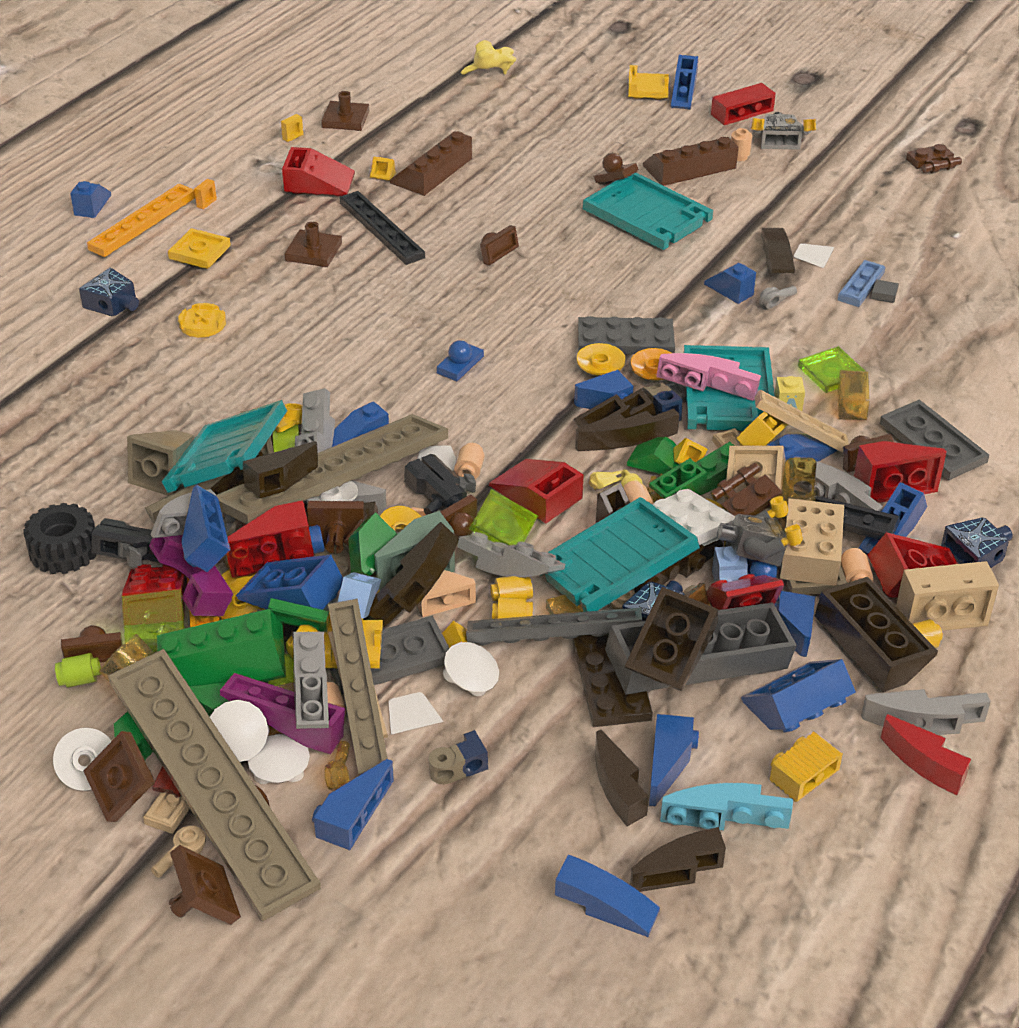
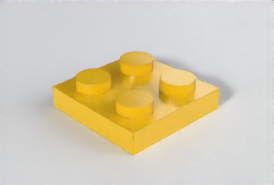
(199, 248)

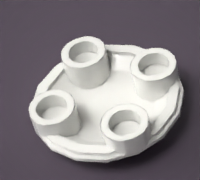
(471, 668)
(241, 727)
(279, 761)

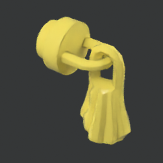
(599, 480)

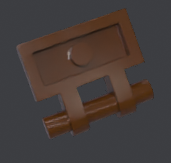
(933, 158)
(751, 499)

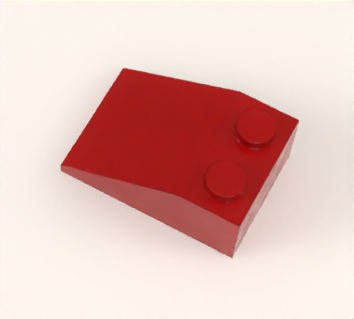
(888, 463)
(899, 553)
(744, 592)

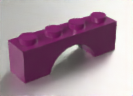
(206, 591)

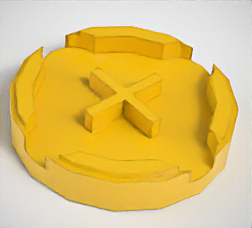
(202, 320)

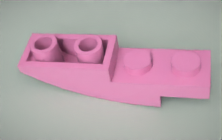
(704, 370)

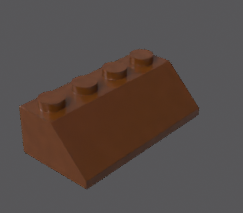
(693, 161)
(435, 164)

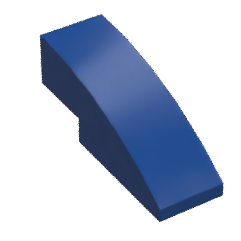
(605, 896)

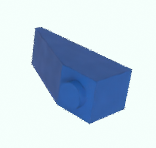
(685, 82)
(360, 422)
(803, 446)
(905, 503)
(204, 531)
(671, 752)
(352, 805)

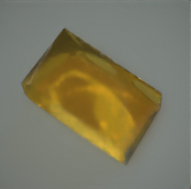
(852, 395)
(799, 470)
(129, 653)

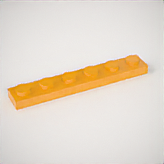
(141, 220)

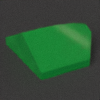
(654, 455)

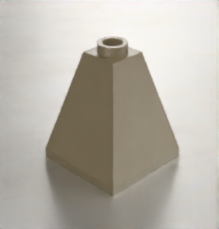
(154, 456)

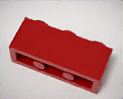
(743, 103)

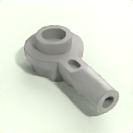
(772, 296)

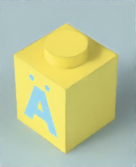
(791, 391)

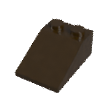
(673, 639)

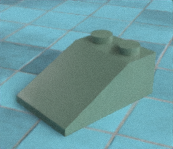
(389, 556)

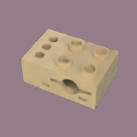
(768, 458)
(819, 553)
(949, 595)

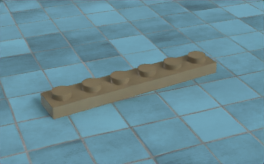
(357, 685)

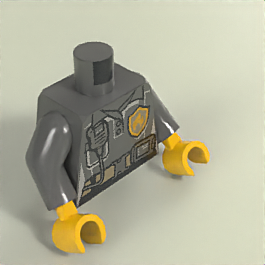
(761, 535)

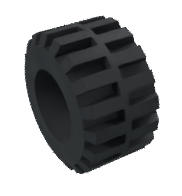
(60, 538)

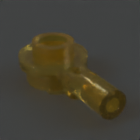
(336, 771)

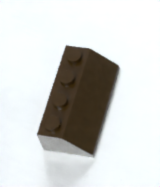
(874, 633)

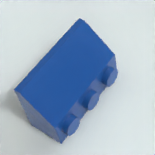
(801, 694)

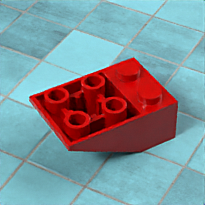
(315, 173)
(541, 487)
(271, 537)
(155, 579)

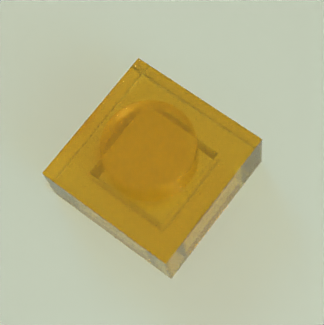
(561, 605)

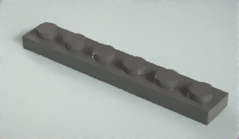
(545, 626)

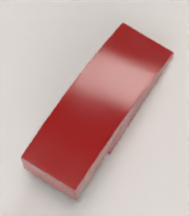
(926, 754)

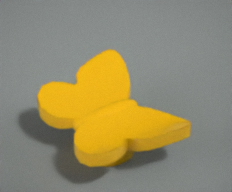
(292, 417)

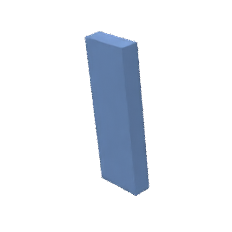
(861, 283)

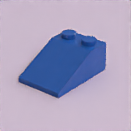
(297, 581)

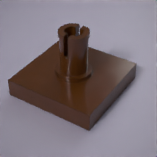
(345, 114)
(313, 247)
(335, 520)
(119, 776)
(202, 886)

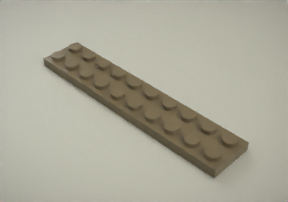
(341, 465)
(215, 785)

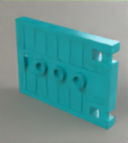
(648, 210)
(725, 410)
(225, 446)
(619, 554)

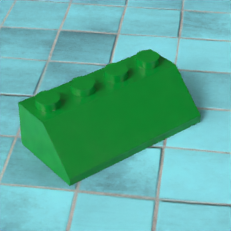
(238, 645)

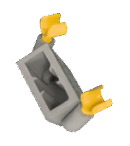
(781, 130)

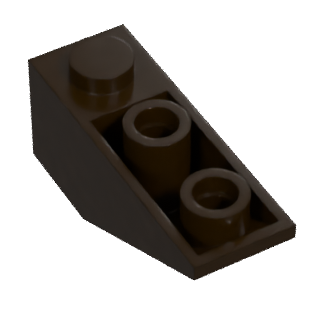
(280, 469)

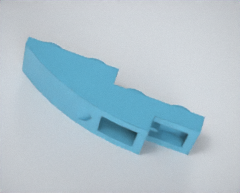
(714, 803)

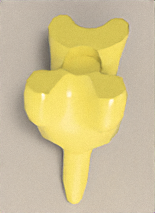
(488, 57)

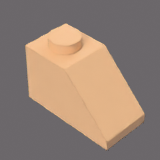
(448, 593)

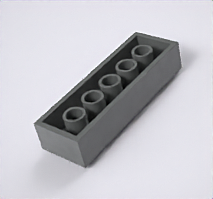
(742, 644)

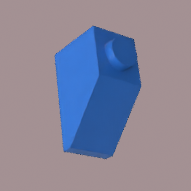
(88, 199)
(734, 282)
(599, 389)
(797, 614)

